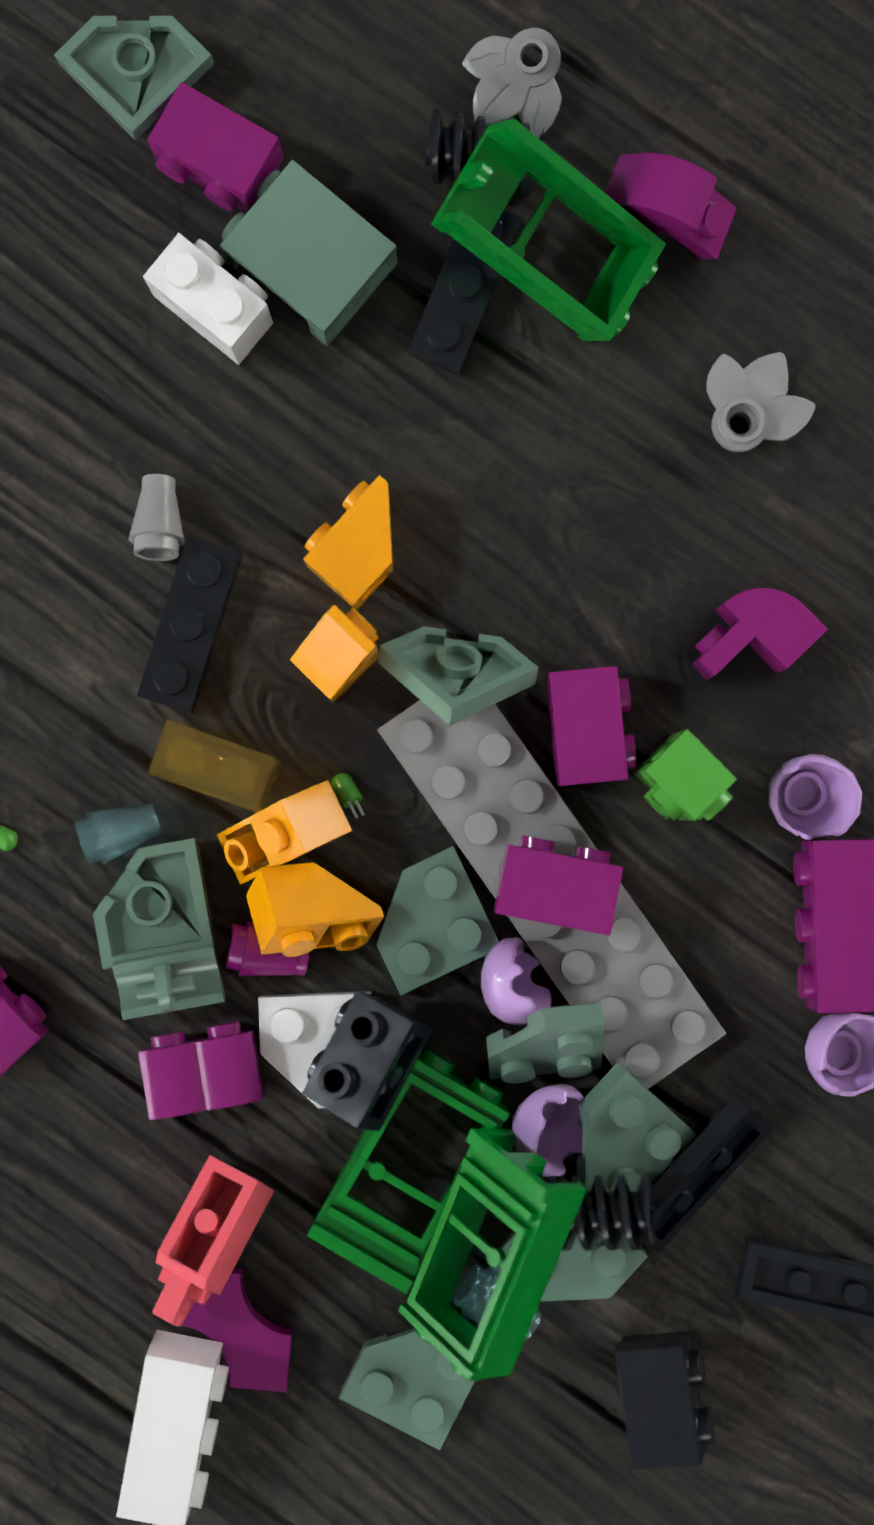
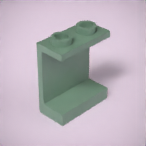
(309, 250)

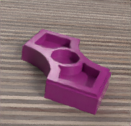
(252, 1345)

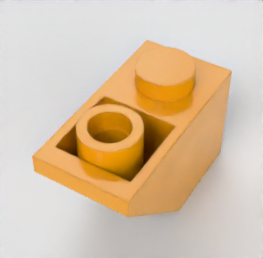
(357, 549)
(337, 651)
(284, 831)
(307, 910)

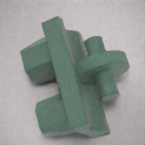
(169, 981)

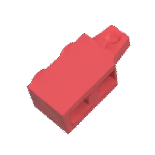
(207, 1237)

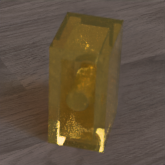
(214, 766)

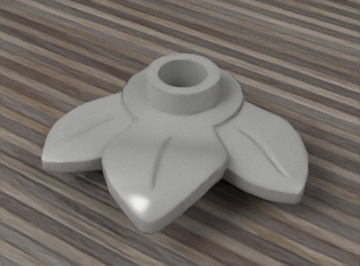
(509, 85)
(759, 398)

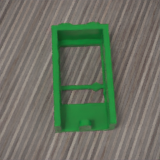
(484, 191)
(542, 1220)
(371, 1237)

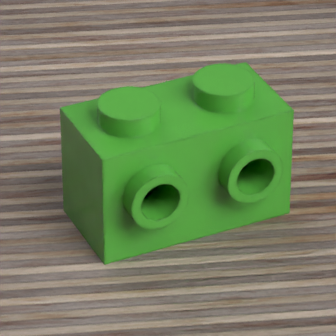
(685, 779)

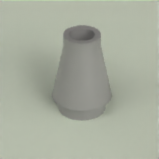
(157, 520)

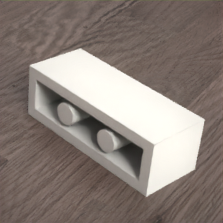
(172, 1429)

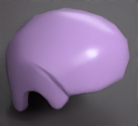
(815, 797)
(509, 985)
(842, 1053)
(549, 1126)

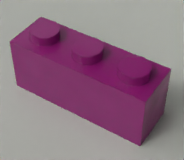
(836, 924)

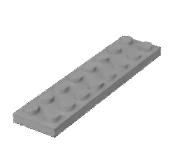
(489, 796)

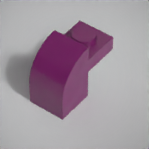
(673, 199)
(767, 621)

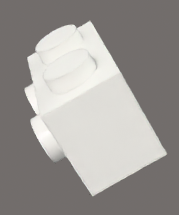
(209, 298)

